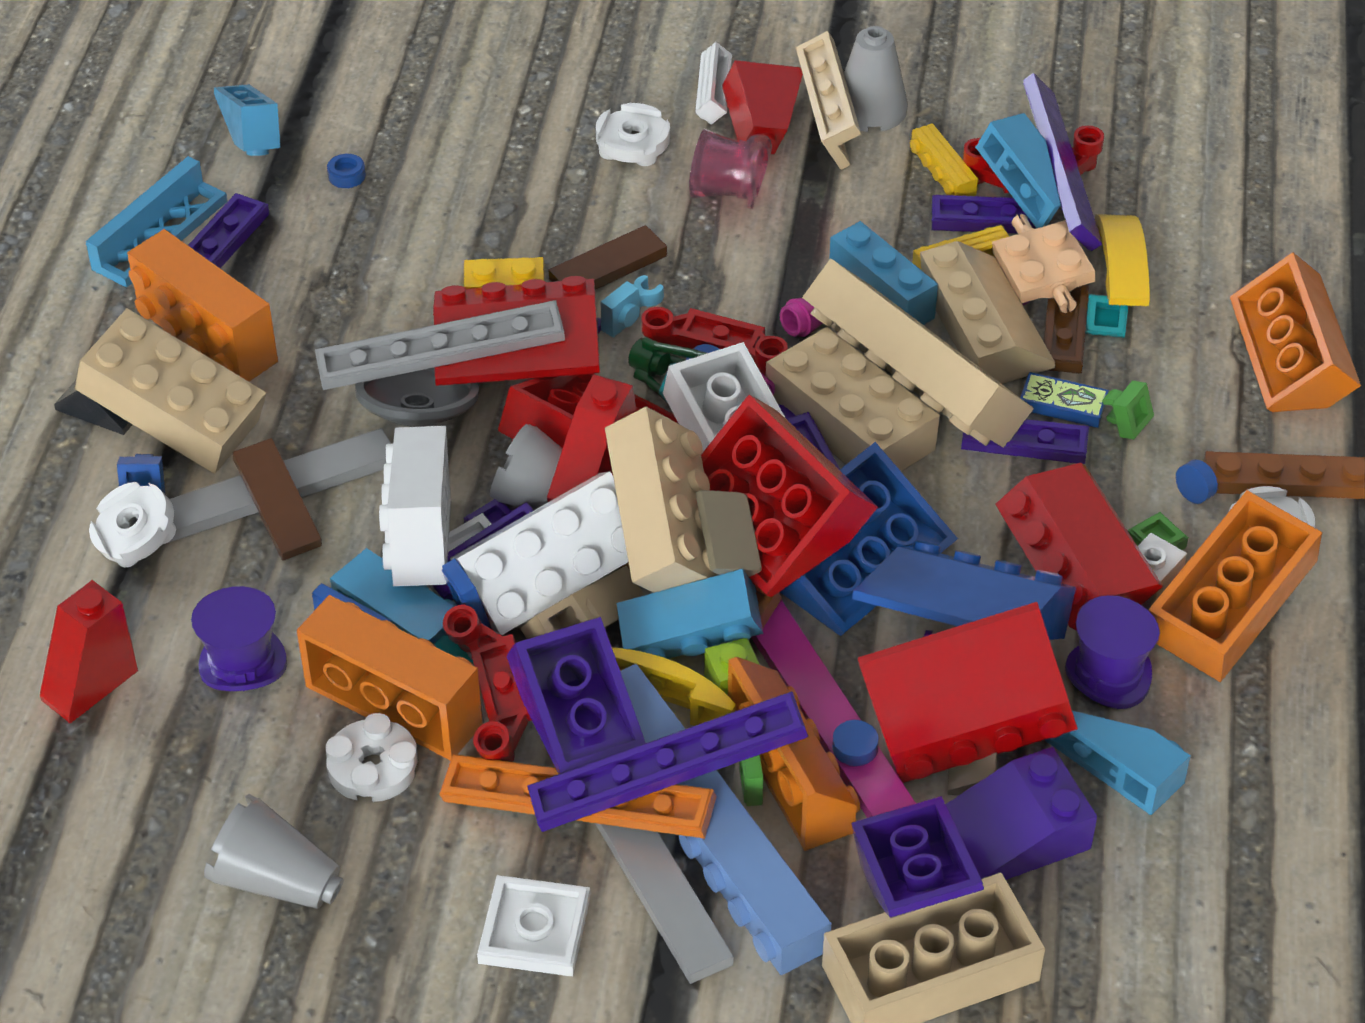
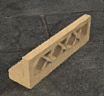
(829, 95)

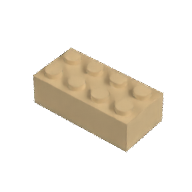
(170, 390)
(852, 400)
(656, 485)
(933, 957)

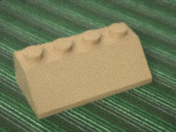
(984, 313)

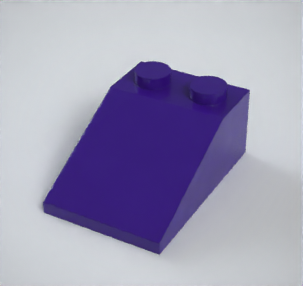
(575, 694)
(1024, 816)
(915, 857)

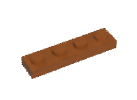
(1295, 473)

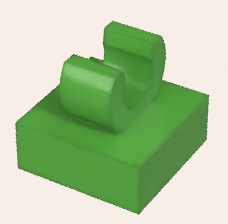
(1130, 409)

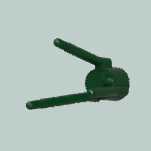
(654, 358)

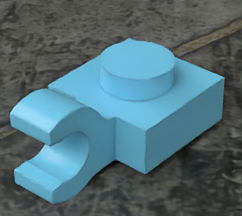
(623, 305)

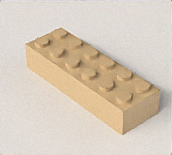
(916, 356)

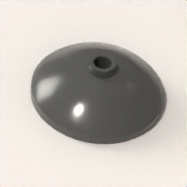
(415, 399)

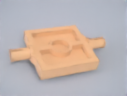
(1043, 262)

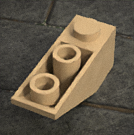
(586, 604)

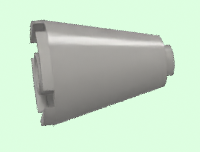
(876, 80)
(527, 470)
(272, 858)

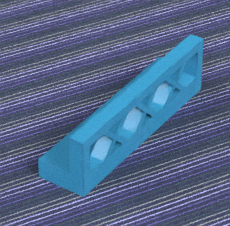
(147, 215)

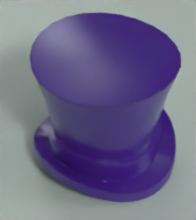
(238, 639)
(1113, 651)

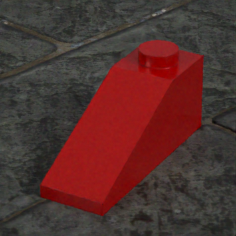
(586, 444)

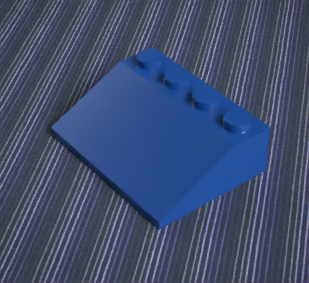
(897, 522)
(963, 589)

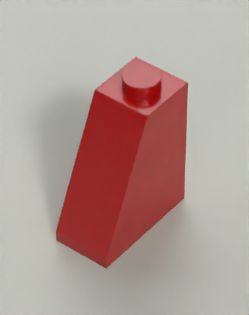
(761, 99)
(86, 652)

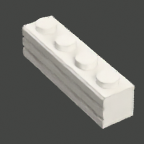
(713, 70)

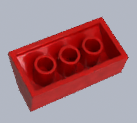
(1075, 533)

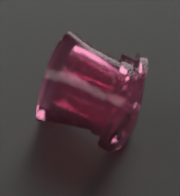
(729, 166)

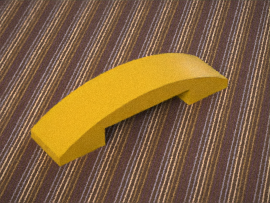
(1125, 259)
(679, 685)

